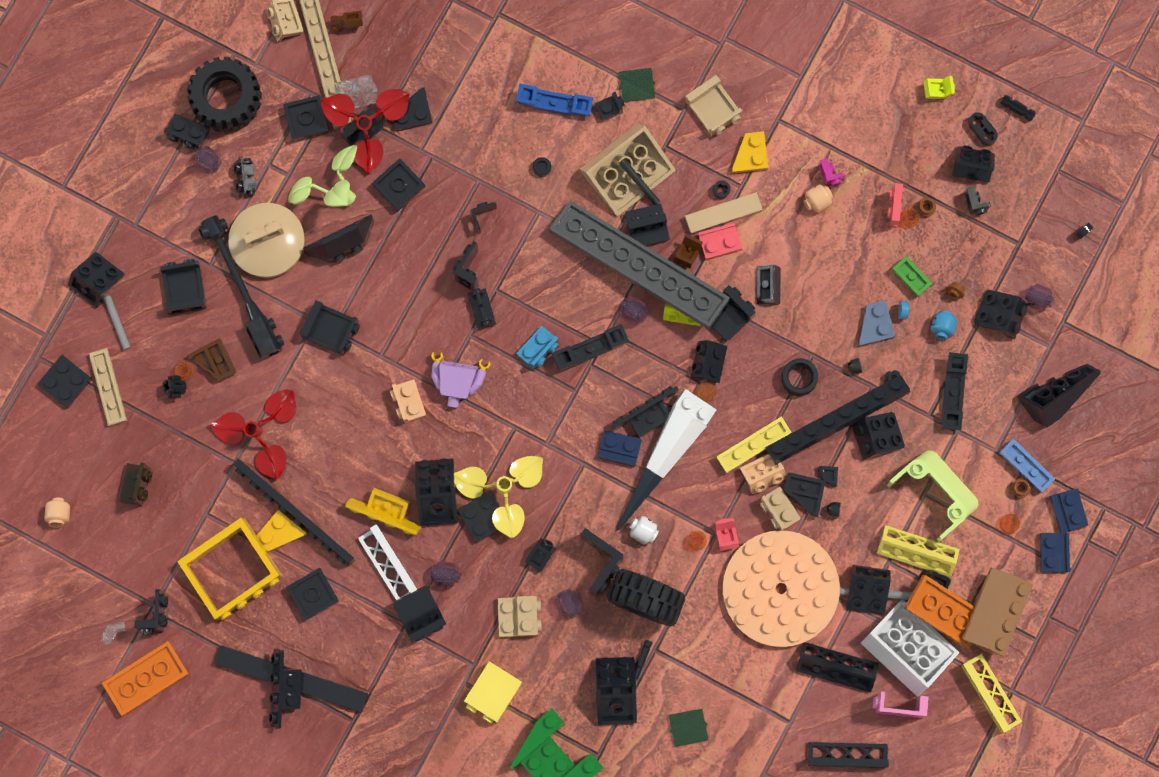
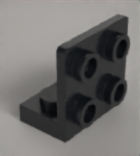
(462, 273)
(94, 278)
(868, 589)

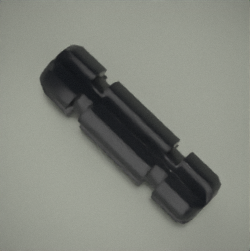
(1018, 107)

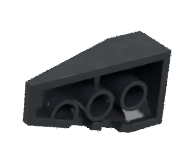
(1052, 400)

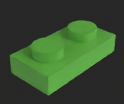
(912, 276)

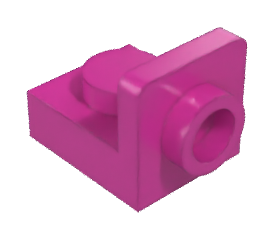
(827, 171)

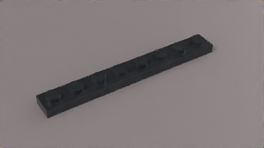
(838, 419)
(299, 518)

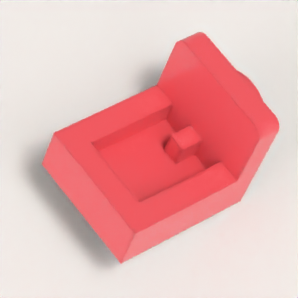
(726, 534)

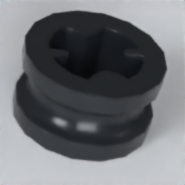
(720, 195)

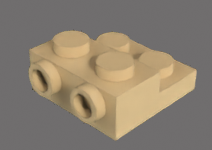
(519, 616)

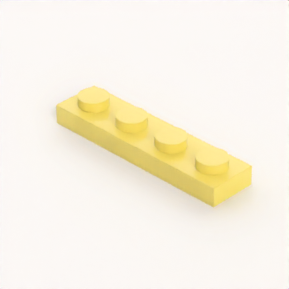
(753, 445)

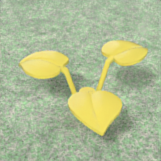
(510, 518)

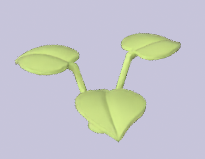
(340, 194)

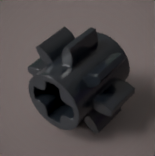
(174, 387)

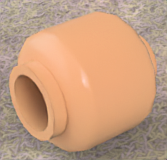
(818, 198)
(57, 512)

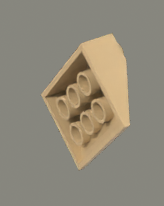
(612, 180)

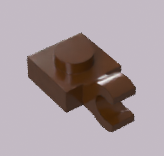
(348, 20)

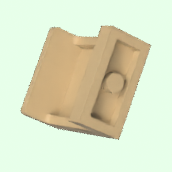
(713, 106)

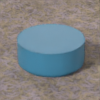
(903, 310)

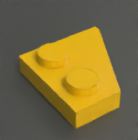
(752, 154)
(279, 532)

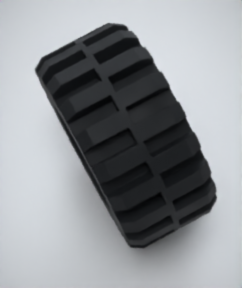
(214, 73)
(646, 597)

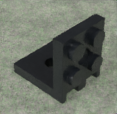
(436, 490)
(610, 569)
(616, 690)

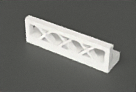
(390, 556)

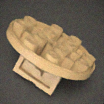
(266, 240)

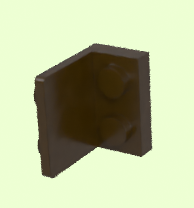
(135, 484)

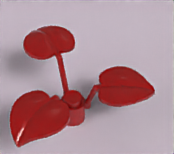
(339, 109)
(232, 425)

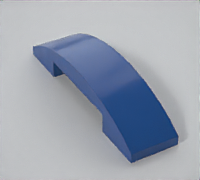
(554, 102)

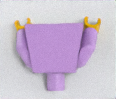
(457, 379)

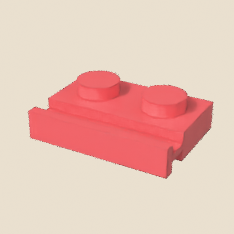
(894, 211)
(720, 241)

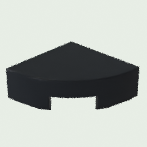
(829, 474)

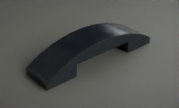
(590, 348)
(954, 391)

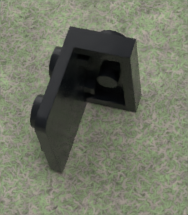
(1001, 313)
(734, 315)
(878, 435)
(419, 613)
(149, 627)

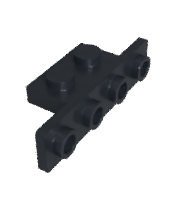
(649, 416)
(285, 688)

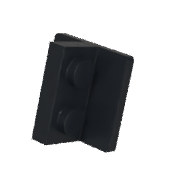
(974, 163)
(648, 224)

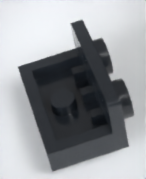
(352, 133)
(709, 361)

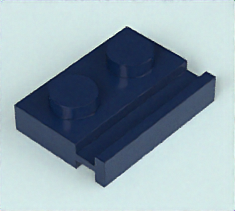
(619, 448)
(1069, 510)
(1054, 552)

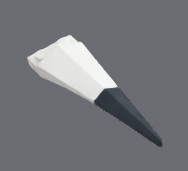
(683, 426)

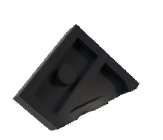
(417, 112)
(805, 491)

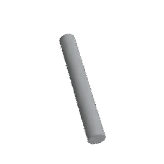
(117, 323)

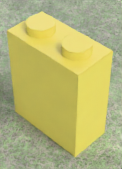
(492, 693)

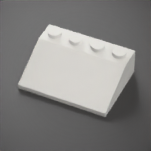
(910, 648)

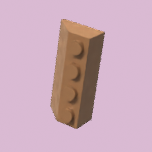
(997, 612)

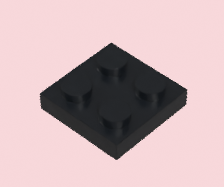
(306, 118)
(398, 184)
(65, 381)
(479, 516)
(312, 594)

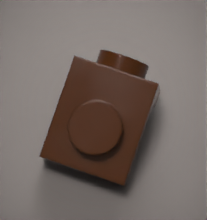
(688, 251)

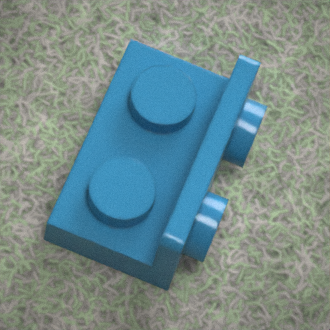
(538, 347)

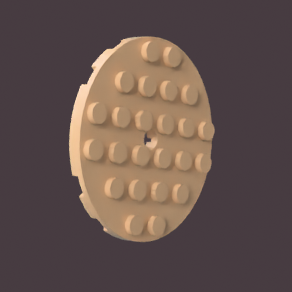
(776, 617)

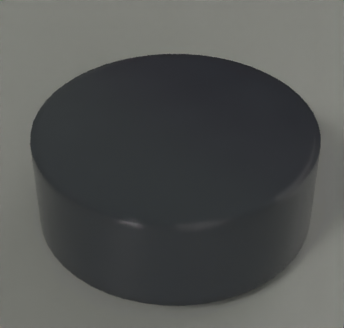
(542, 167)
(1084, 230)

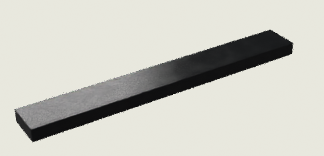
(310, 684)

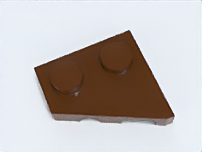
(214, 360)

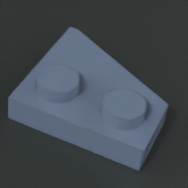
(876, 324)

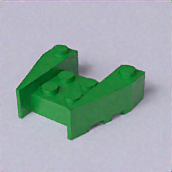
(546, 759)

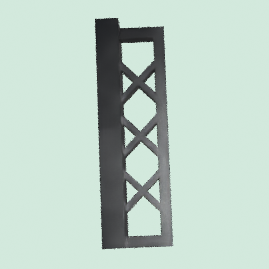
(837, 670)
(848, 762)

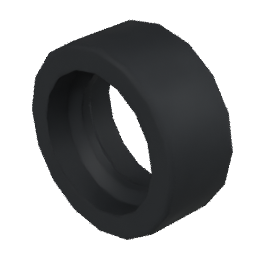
(800, 391)

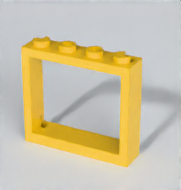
(255, 591)

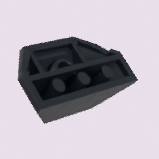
(342, 242)

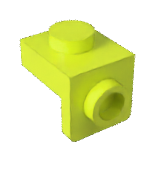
(939, 88)

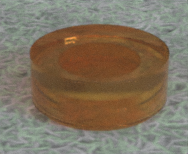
(706, 392)
(1009, 523)

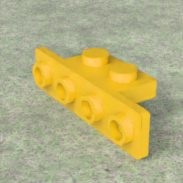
(387, 509)

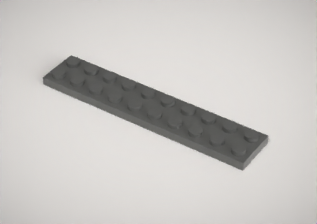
(639, 264)

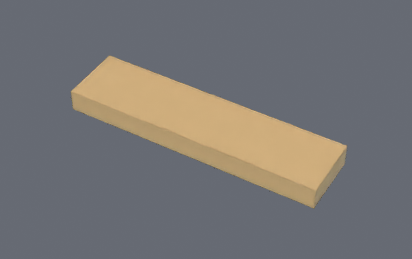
(723, 213)
(108, 387)

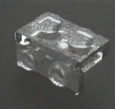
(360, 90)

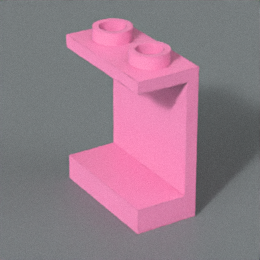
(920, 709)

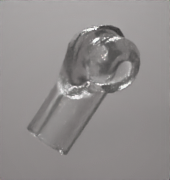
(111, 630)

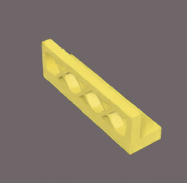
(918, 554)
(985, 696)

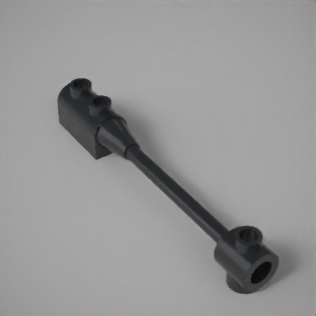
(259, 327)

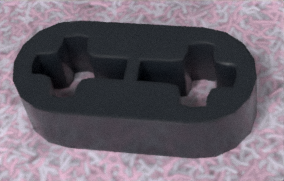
(979, 132)

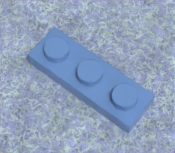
(1027, 465)

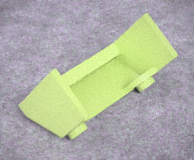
(963, 499)

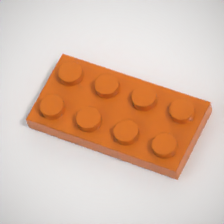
(940, 609)
(145, 678)

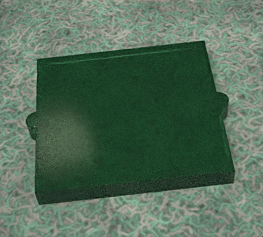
(637, 85)
(688, 727)

